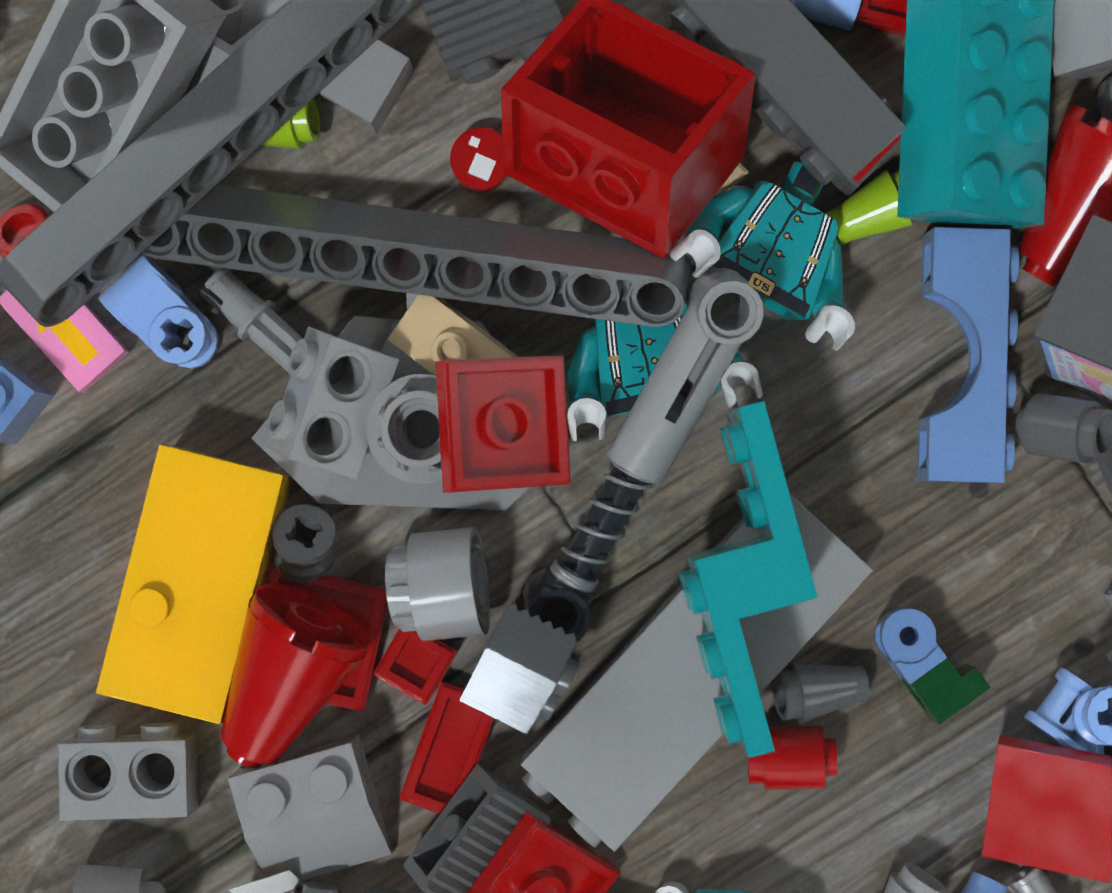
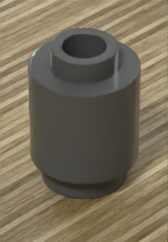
(1065, 428)

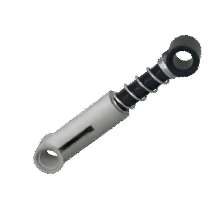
(649, 441)

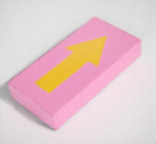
(78, 347)

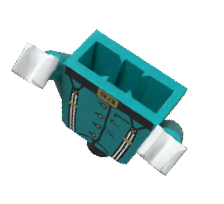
(779, 248)
(615, 363)

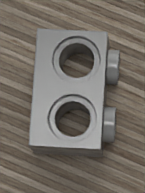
(341, 405)
(131, 788)

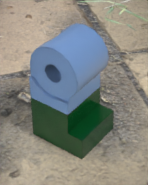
(910, 647)

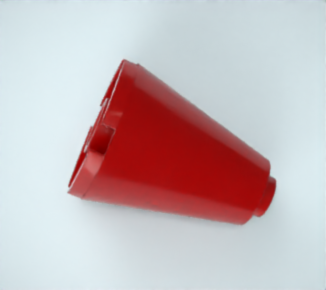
(1075, 190)
(286, 671)

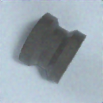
(297, 557)

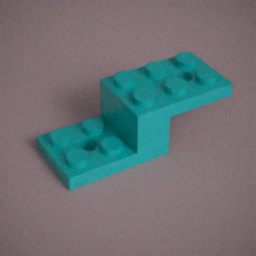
(747, 577)

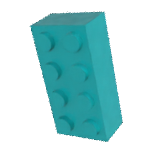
(976, 112)

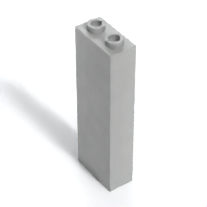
(654, 704)

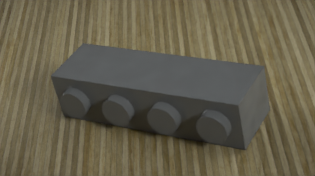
(798, 82)

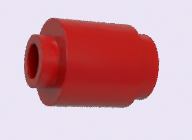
(799, 759)

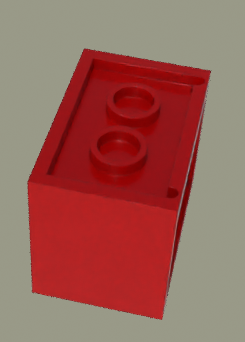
(626, 123)

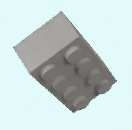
(97, 85)

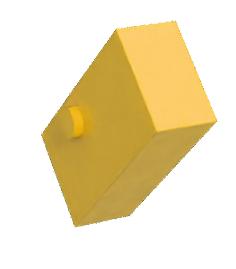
(190, 582)

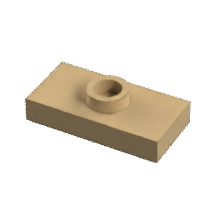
(439, 332)

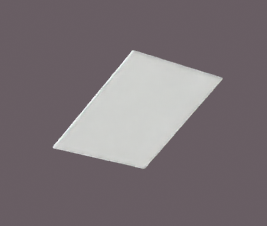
(274, 884)

